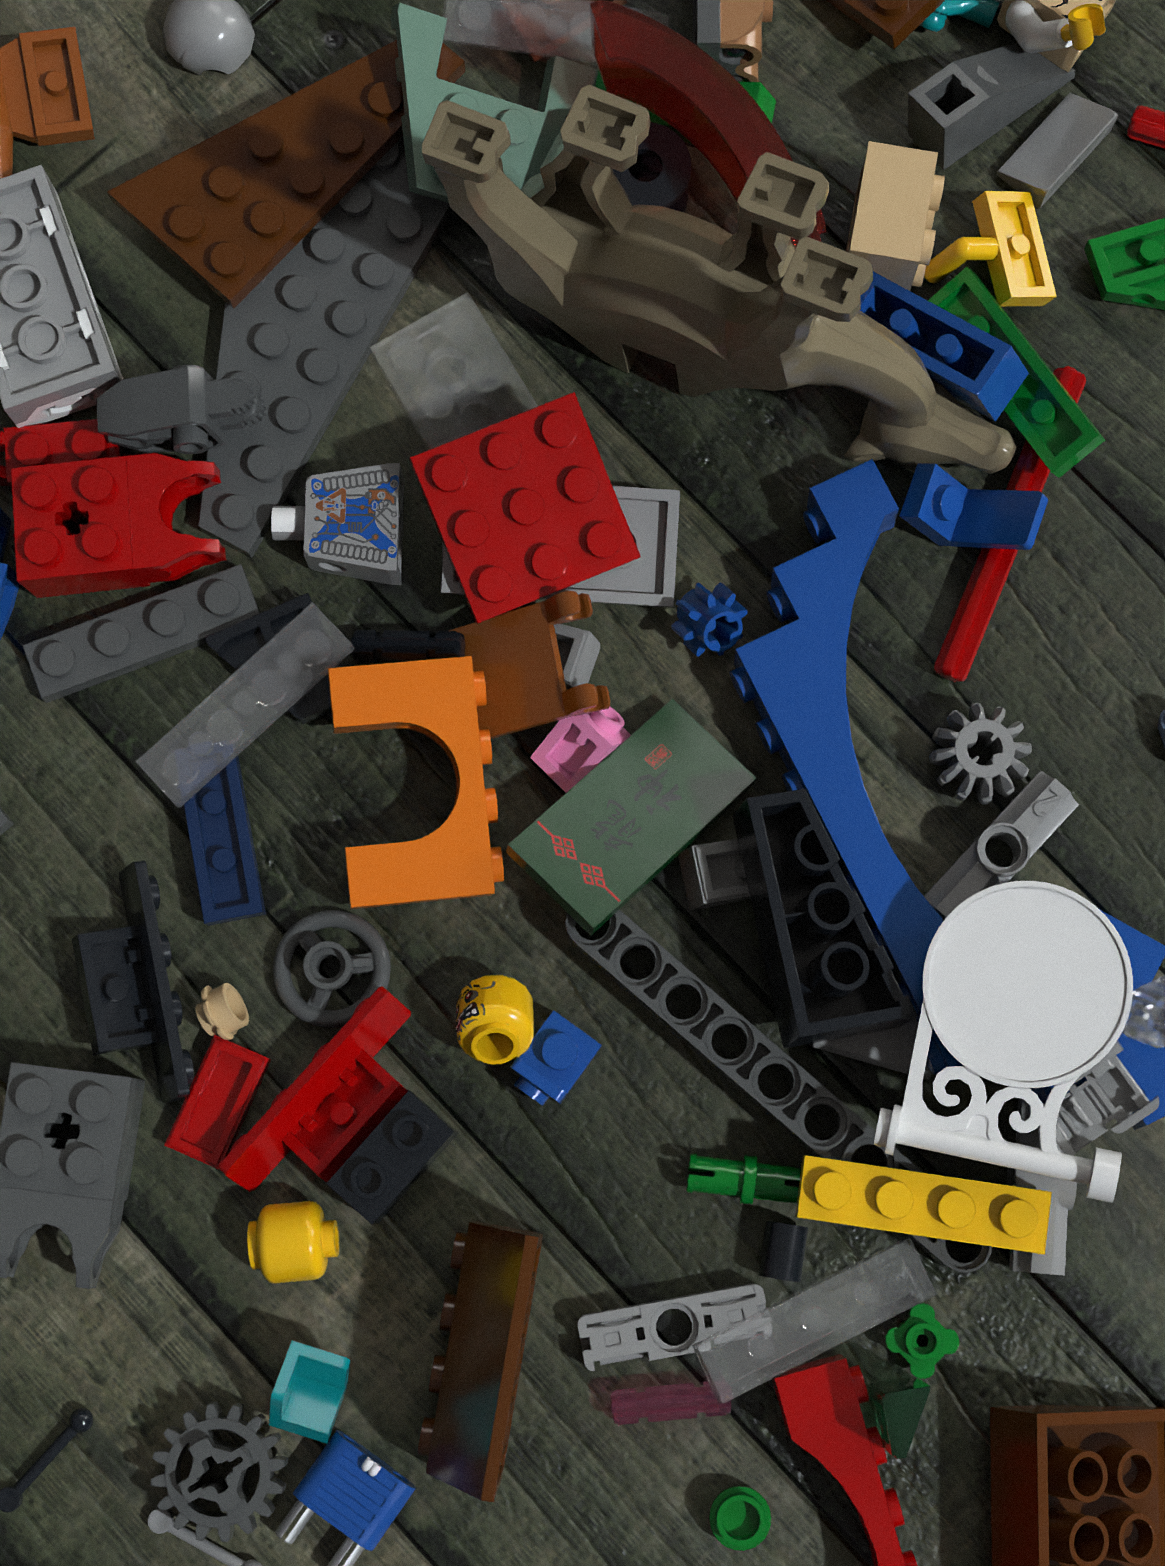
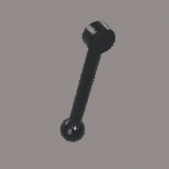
(12, 1496)

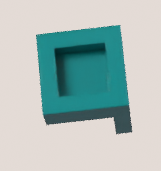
(309, 1391)

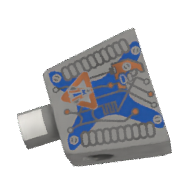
(349, 523)

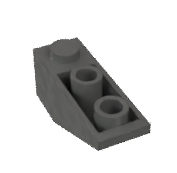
(978, 99)

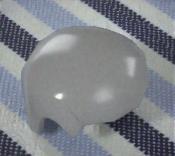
(208, 34)

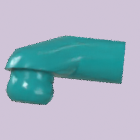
(977, 11)

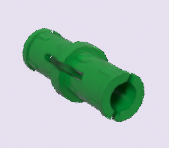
(743, 1179)

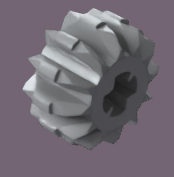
(993, 735)

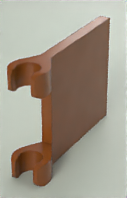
(525, 666)

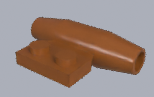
(42, 92)

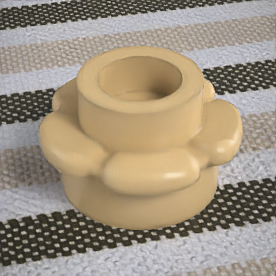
(222, 1011)

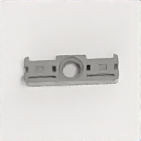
(631, 1330)

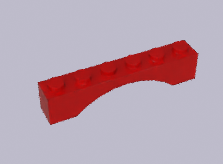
(826, 1420)

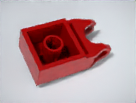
(128, 525)

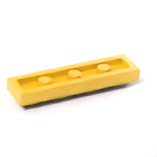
(923, 1204)

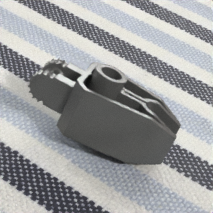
(176, 410)

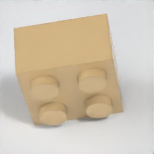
(896, 212)

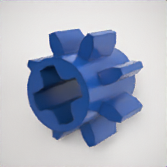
(709, 619)

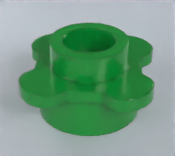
(904, 1337)

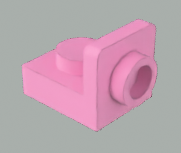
(579, 745)

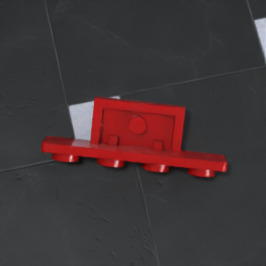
(329, 1103)

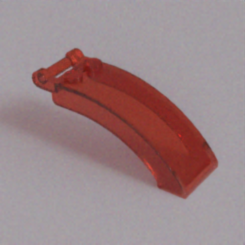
(687, 90)

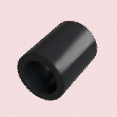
(783, 1251)

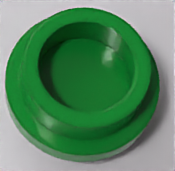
(740, 1518)

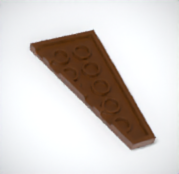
(268, 180)

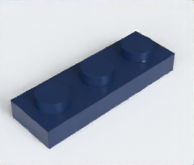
(224, 849)

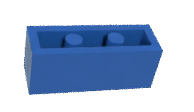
(955, 353)

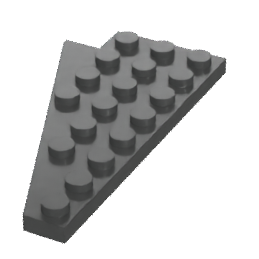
(308, 337)

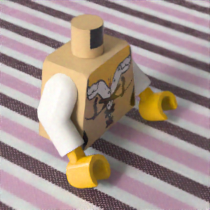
(1055, 27)

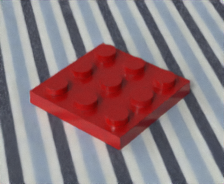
(524, 507)

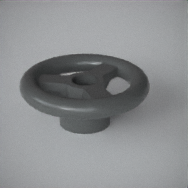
(317, 951)

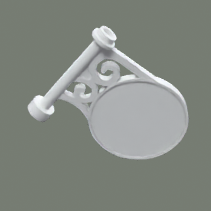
(1029, 996)

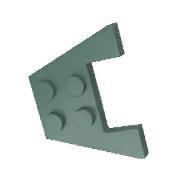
(531, 130)

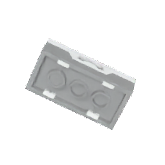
(50, 325)

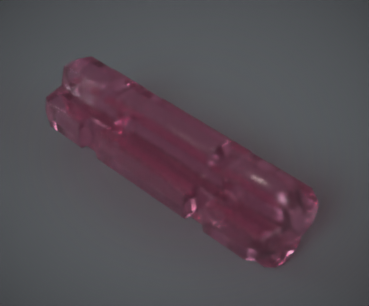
(666, 1403)

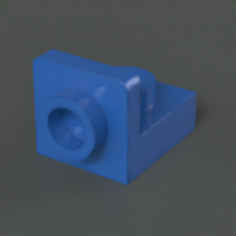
(554, 1060)

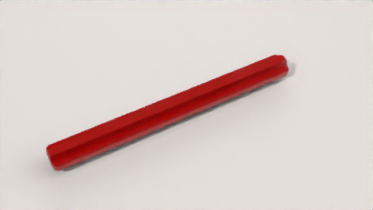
(994, 564)

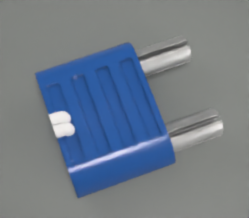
(352, 1494)

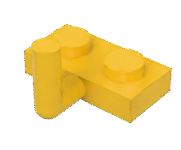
(1009, 244)

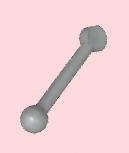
(163, 1521)

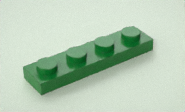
(1041, 405)

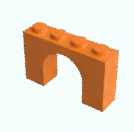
(441, 703)

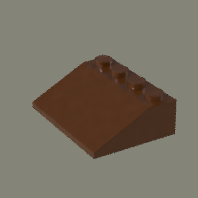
(482, 1358)
(1077, 1485)

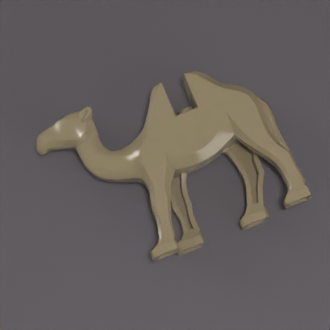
(691, 293)

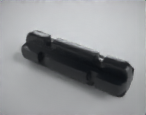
(406, 645)

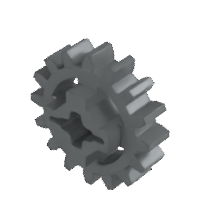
(230, 1498)

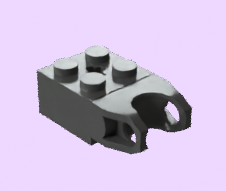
(72, 1184)

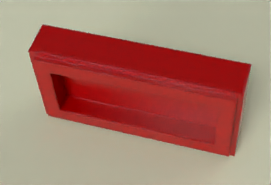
(217, 1102)

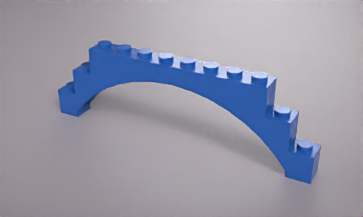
(801, 696)

